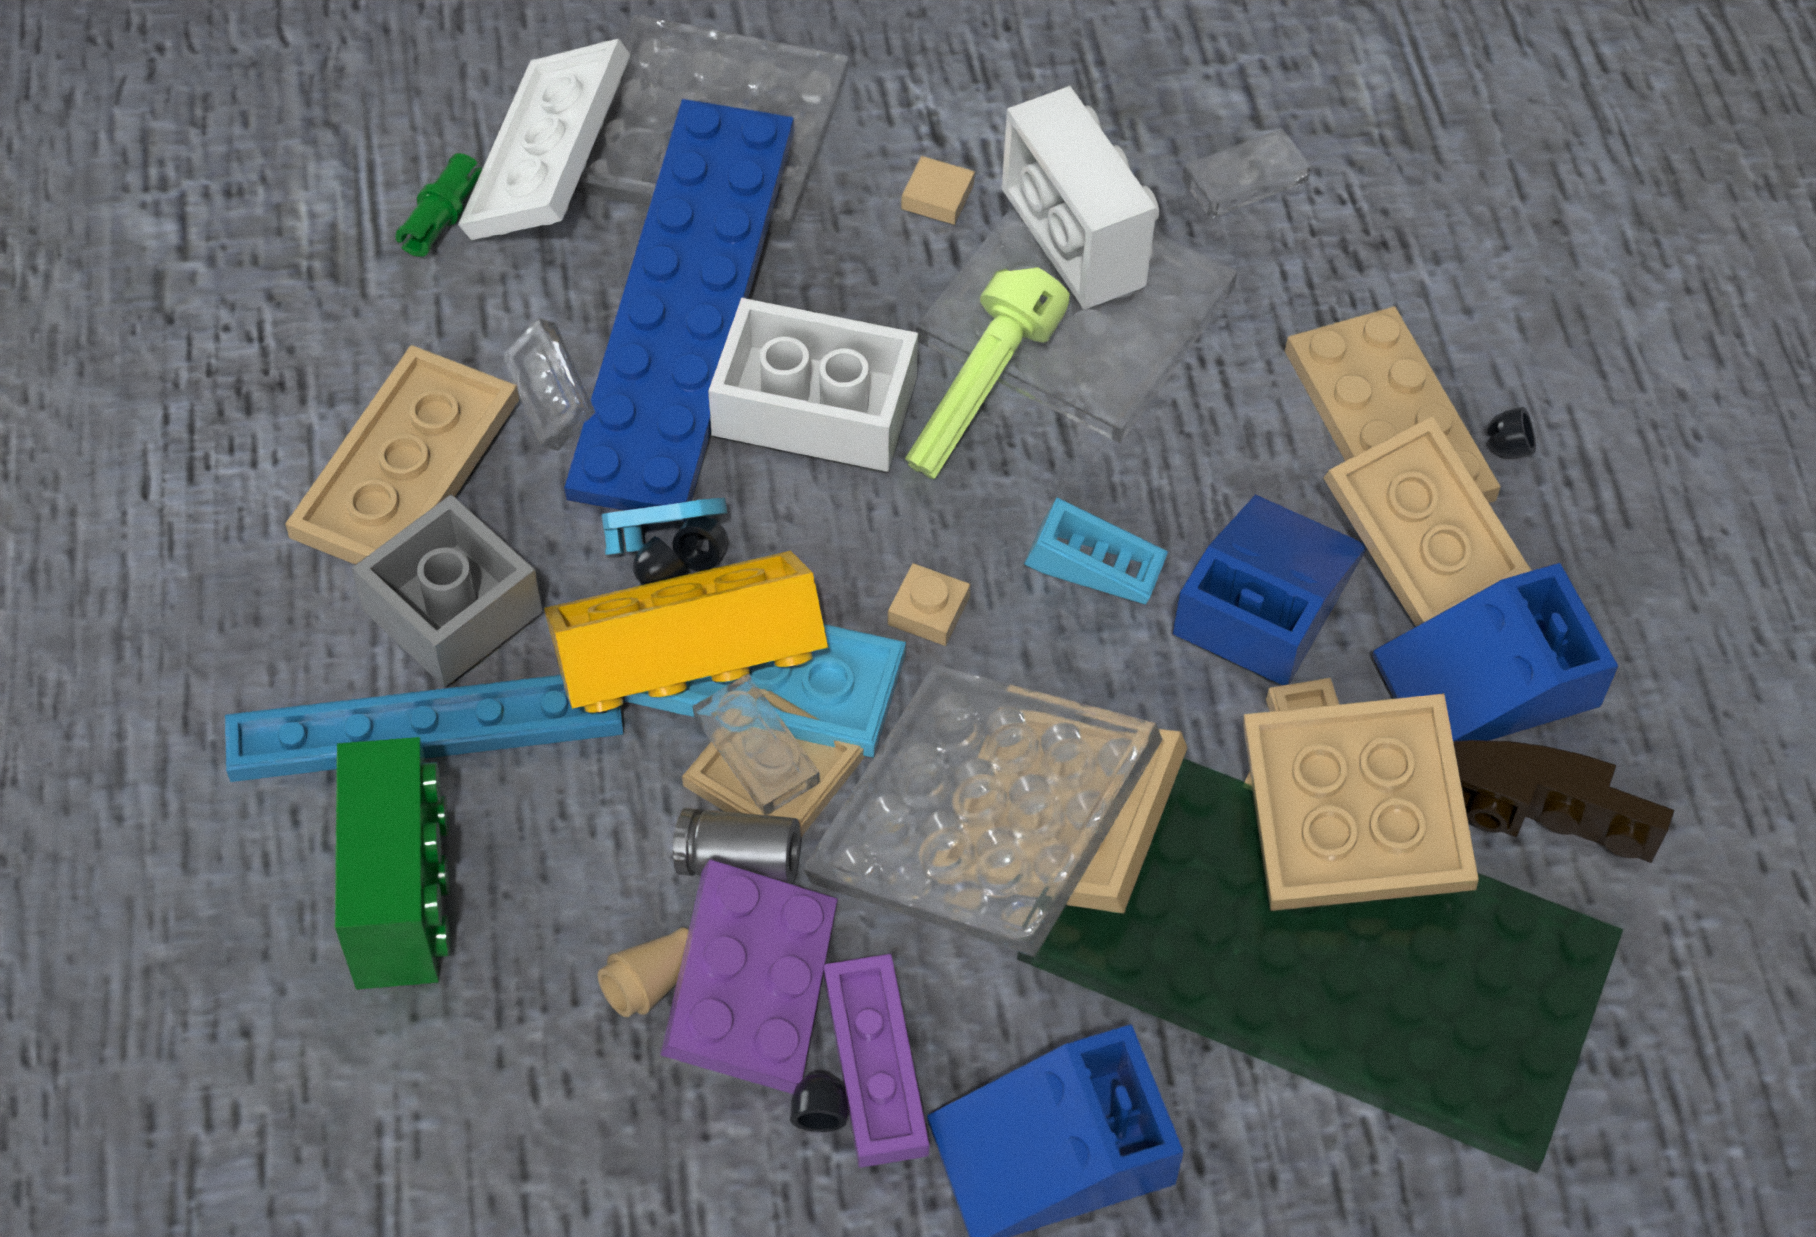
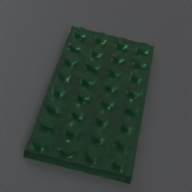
(1416, 1004)

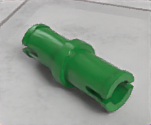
(438, 205)

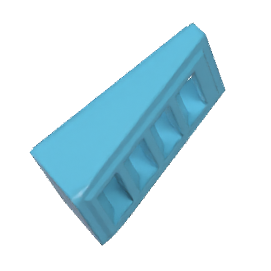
(1072, 565)

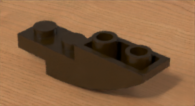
(1560, 790)

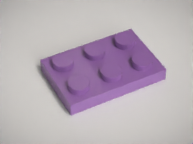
(750, 977)

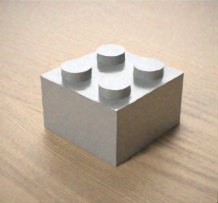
(447, 590)

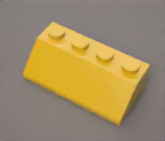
(686, 630)

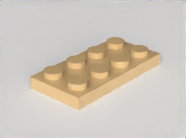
(1377, 383)
(402, 455)

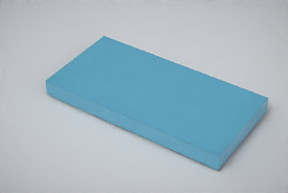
(841, 686)

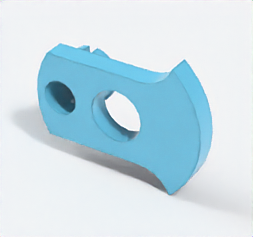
(633, 520)

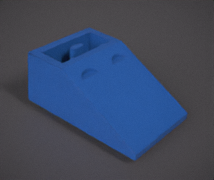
(1266, 588)
(1505, 657)
(1058, 1137)

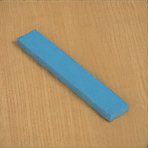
(444, 719)

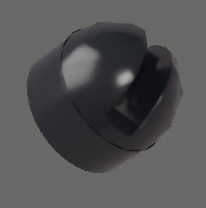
(1512, 434)
(690, 538)
(657, 562)
(819, 1104)

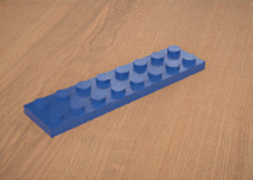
(679, 307)

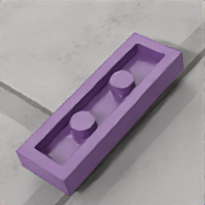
(875, 1061)

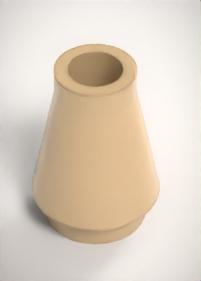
(642, 974)

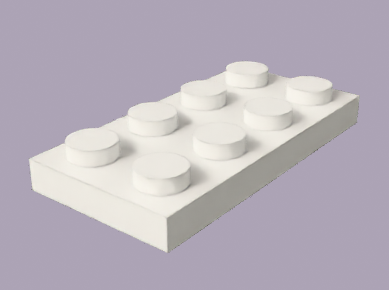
(545, 140)

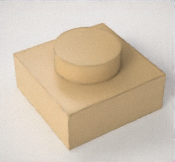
(929, 604)

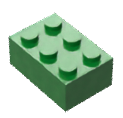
(390, 863)

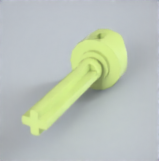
(1017, 313)

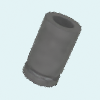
(741, 840)

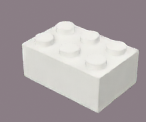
(1078, 196)
(813, 384)

